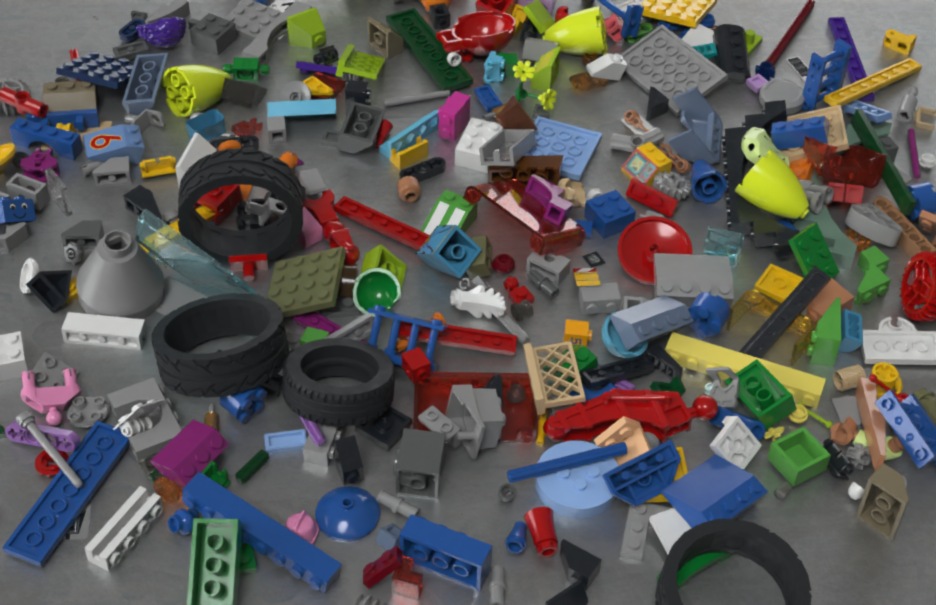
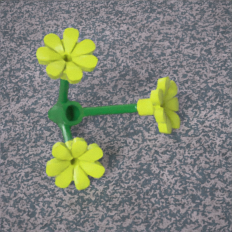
(523, 72)

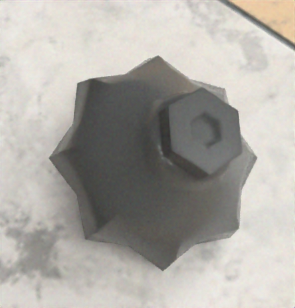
(73, 253)

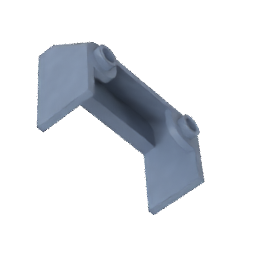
(704, 130)

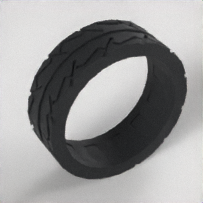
(242, 168)
(223, 371)
(741, 539)

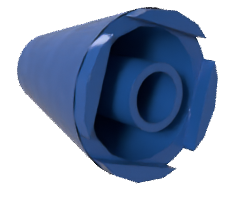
(707, 182)

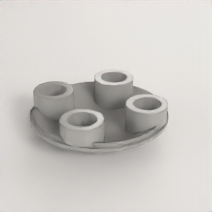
(87, 411)

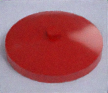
(645, 238)

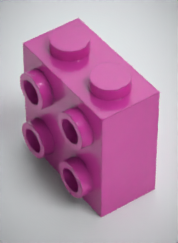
(454, 116)

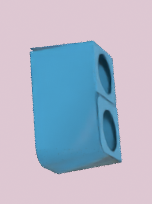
(208, 125)

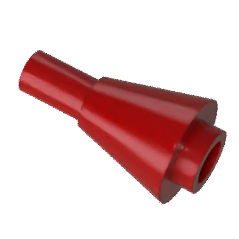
(384, 130)

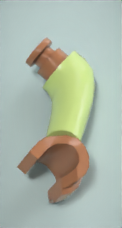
(845, 432)

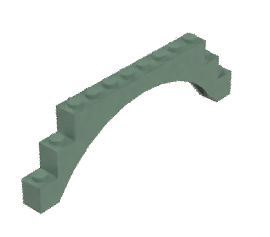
(839, 244)

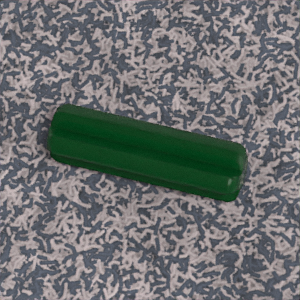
(251, 466)

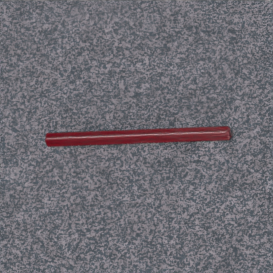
(790, 32)

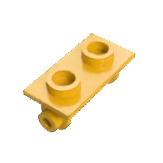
(165, 166)

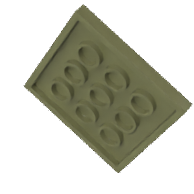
(307, 281)

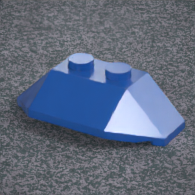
(644, 474)

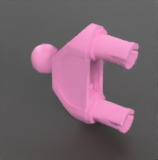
(50, 399)

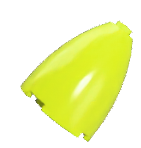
(580, 33)
(193, 88)
(774, 188)

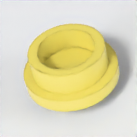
(800, 415)

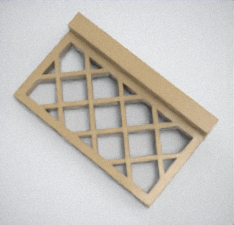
(537, 381)

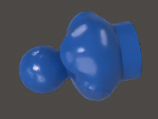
(182, 521)

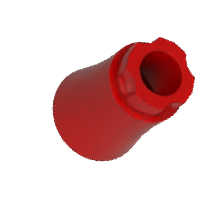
(542, 529)

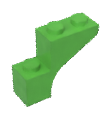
(875, 282)

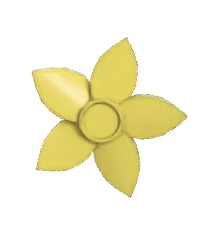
(774, 433)

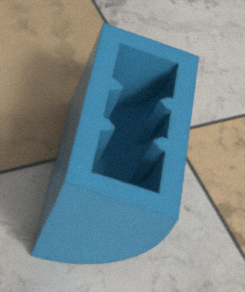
(850, 331)

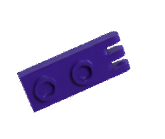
(308, 66)

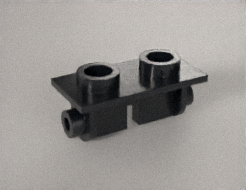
(528, 30)
(326, 55)
(841, 465)

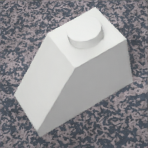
(607, 67)

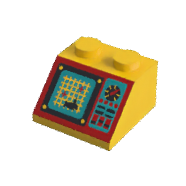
(645, 163)

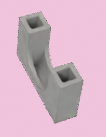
(156, 438)

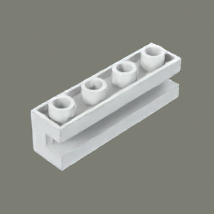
(104, 331)
(124, 529)

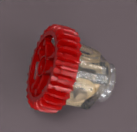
(919, 287)

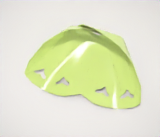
(761, 145)

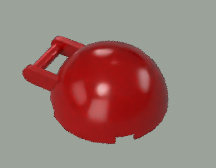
(479, 33)

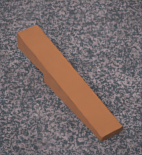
(872, 421)

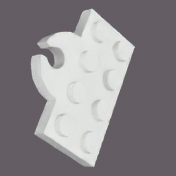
(899, 344)

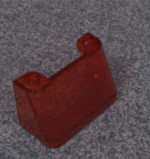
(857, 167)

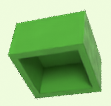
(798, 456)

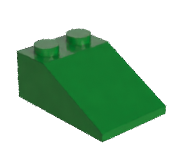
(763, 395)

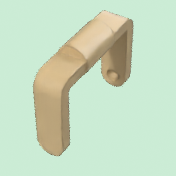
(917, 118)

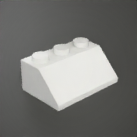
(196, 149)

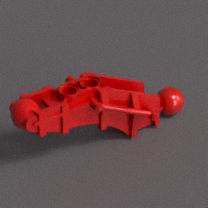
(657, 411)

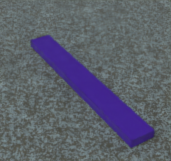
(855, 67)

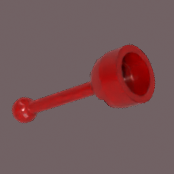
(901, 396)

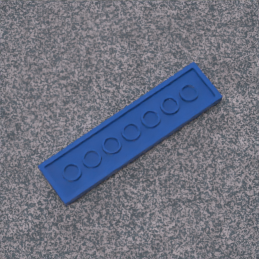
(62, 501)

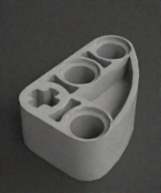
(873, 224)

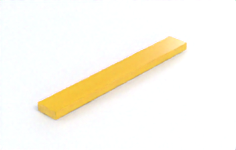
(873, 82)

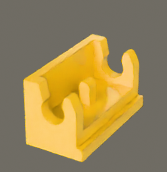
(410, 155)

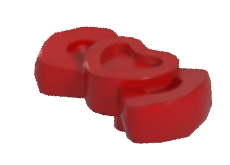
(465, 56)

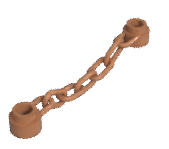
(634, 120)

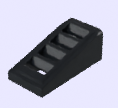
(663, 361)

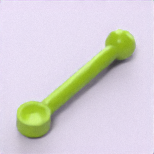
(828, 424)

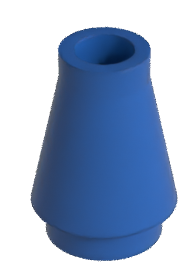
(516, 539)

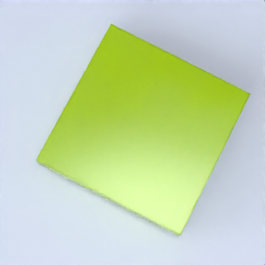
(539, 16)

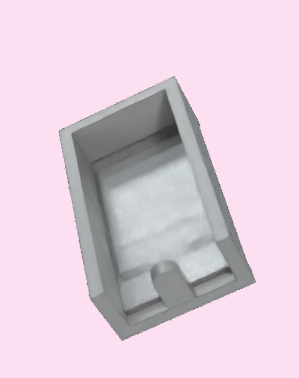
(507, 147)

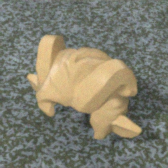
(573, 192)

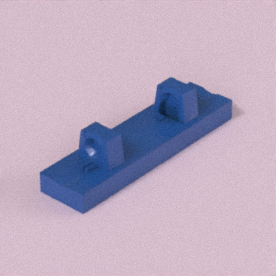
(80, 118)

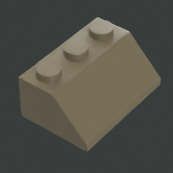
(70, 96)
(884, 501)

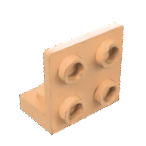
(625, 431)

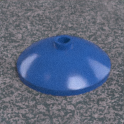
(350, 521)

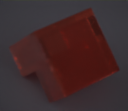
(406, 581)

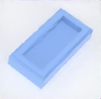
(285, 441)

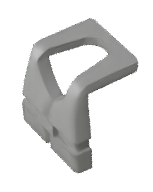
(725, 397)

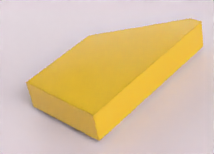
(318, 87)

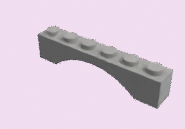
(261, 45)

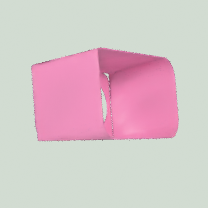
(311, 230)

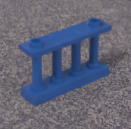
(835, 74)
(390, 351)
(911, 426)

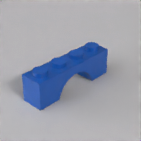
(64, 142)

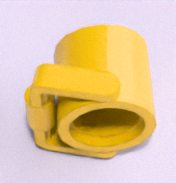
(889, 376)

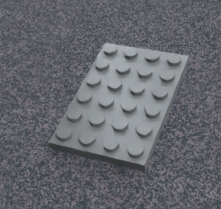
(670, 66)

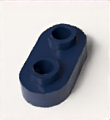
(129, 31)

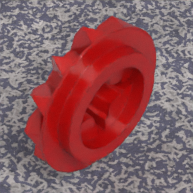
(42, 465)

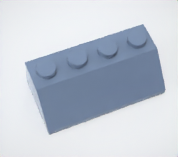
(144, 82)
(650, 321)

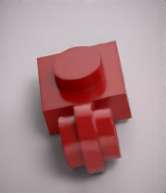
(517, 294)

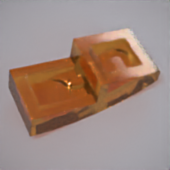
(584, 81)

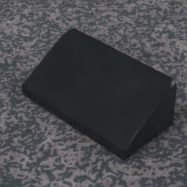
(572, 595)

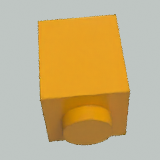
(577, 332)

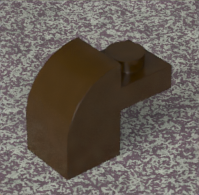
(349, 275)

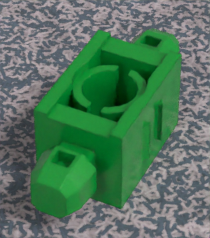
(246, 69)

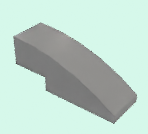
(177, 8)

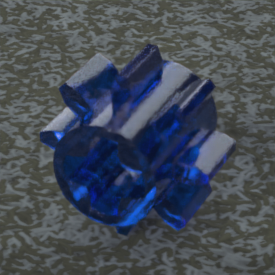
(766, 70)

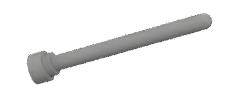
(27, 421)

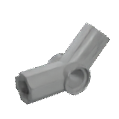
(630, 143)

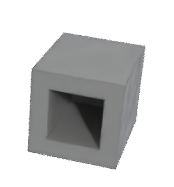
(276, 129)

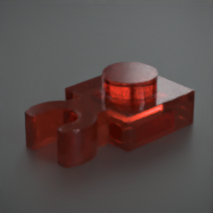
(246, 128)

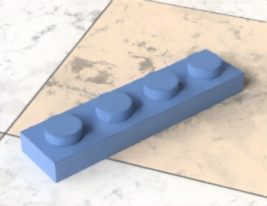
(872, 112)

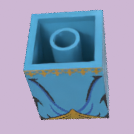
(448, 250)

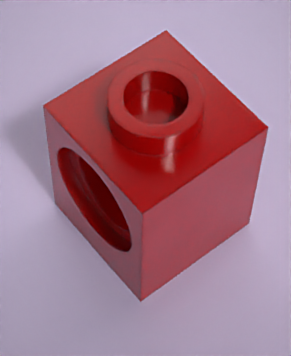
(416, 365)

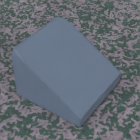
(388, 536)

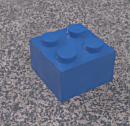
(609, 213)

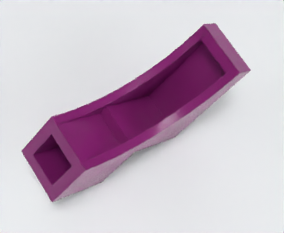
(551, 198)

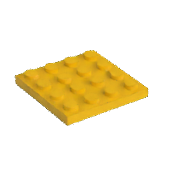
(678, 11)

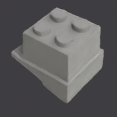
(477, 415)

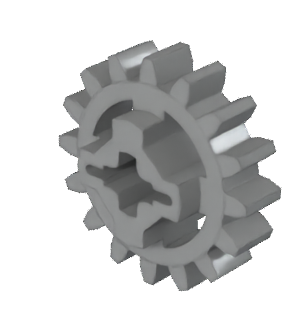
(672, 184)

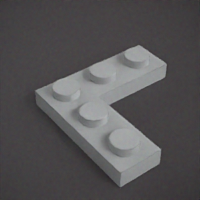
(636, 529)

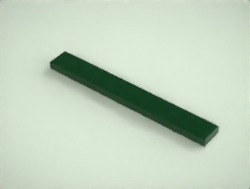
(890, 173)

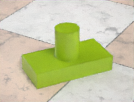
(752, 40)

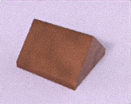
(514, 116)

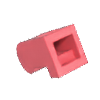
(614, 27)

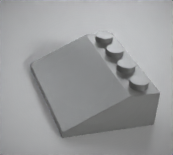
(688, 275)

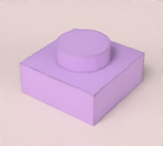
(756, 82)

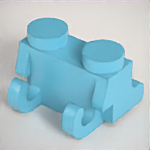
(494, 68)

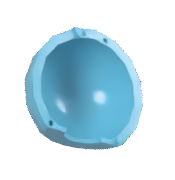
(614, 343)

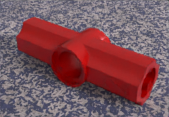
(23, 102)

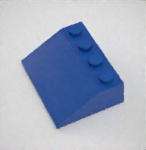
(714, 492)

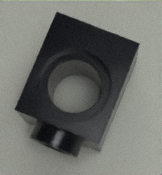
(439, 16)

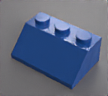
(792, 133)

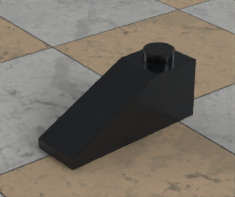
(141, 199)

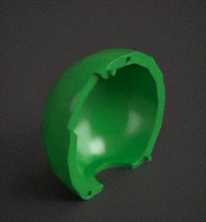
(374, 288)

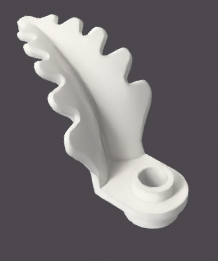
(479, 302)

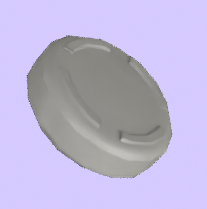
(783, 90)

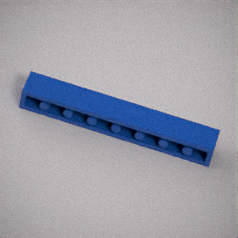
(263, 533)

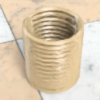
(848, 377)

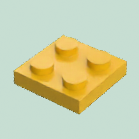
(777, 283)

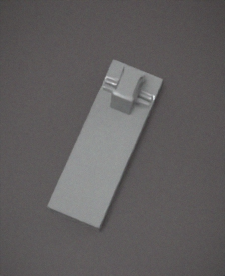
(356, 330)

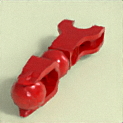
(333, 230)

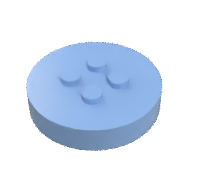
(576, 490)

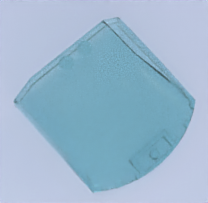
(186, 258)

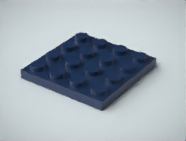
(98, 69)

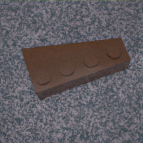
(545, 166)

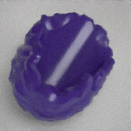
(164, 33)

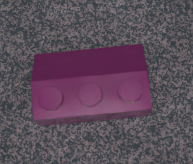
(189, 452)

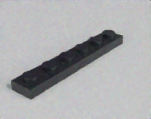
(786, 313)

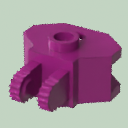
(37, 163)

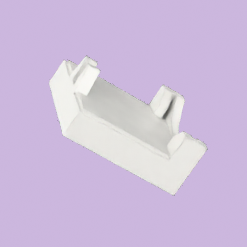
(735, 442)

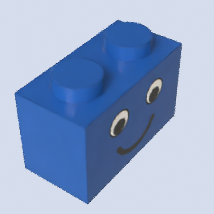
(16, 210)

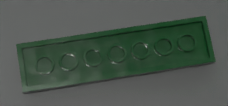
(428, 51)

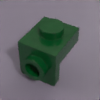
(675, 386)

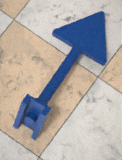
(631, 17)

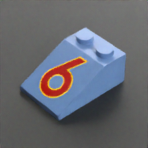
(115, 142)

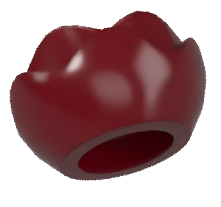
(503, 264)

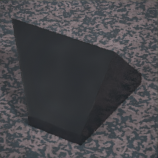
(51, 287)

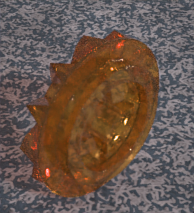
(862, 243)
(168, 490)

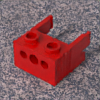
(221, 200)

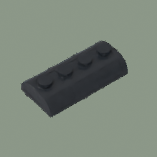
(732, 52)

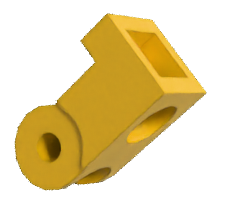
(899, 41)

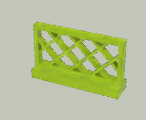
(359, 63)

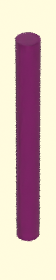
(914, 154)

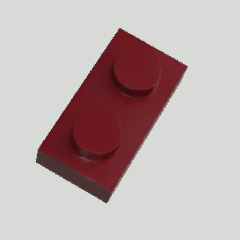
(382, 566)

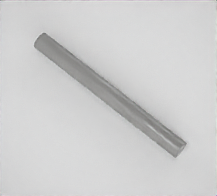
(421, 97)

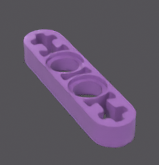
(64, 439)

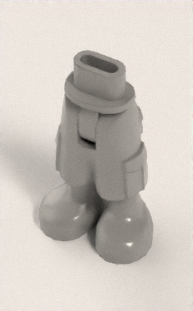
(817, 194)

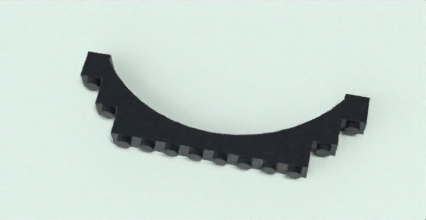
(744, 215)

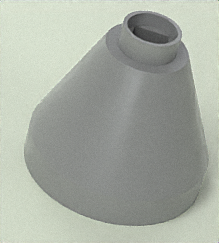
(120, 279)

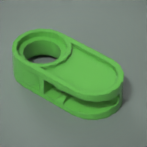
(641, 34)

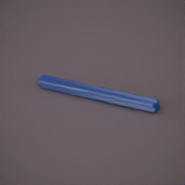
(566, 462)

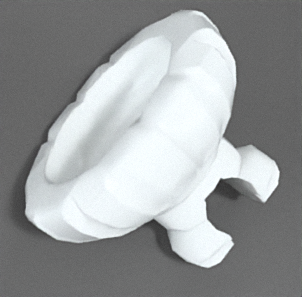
(29, 270)

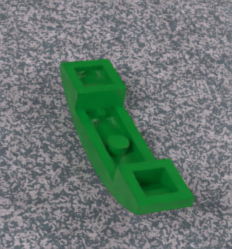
(697, 565)

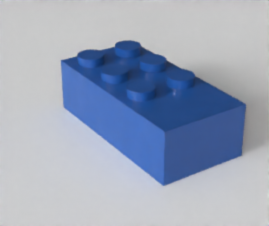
(446, 552)

